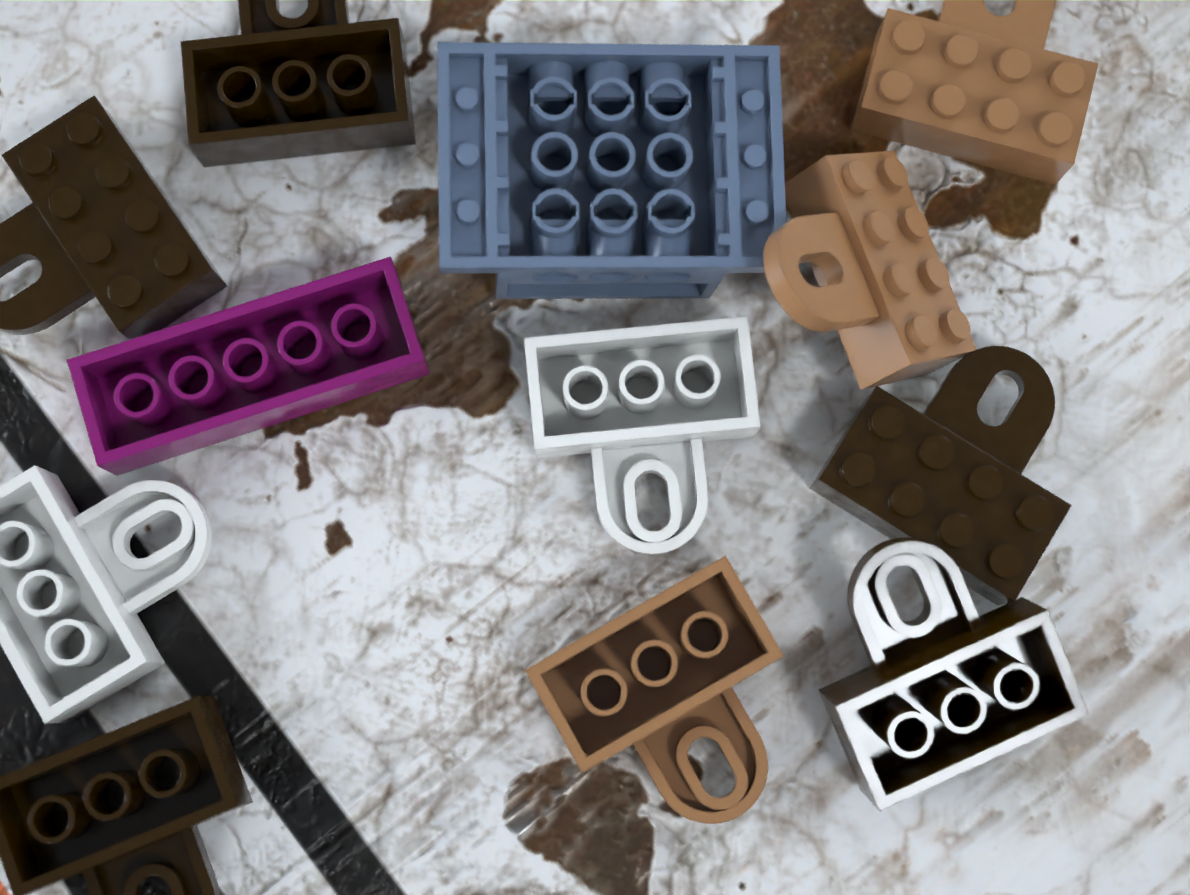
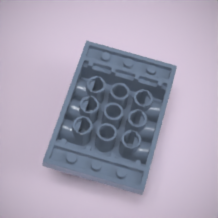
(608, 166)

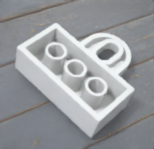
(641, 408)
(78, 588)

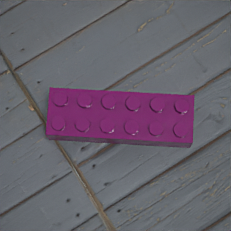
(247, 367)

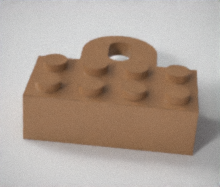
(978, 88)
(872, 269)
(664, 682)

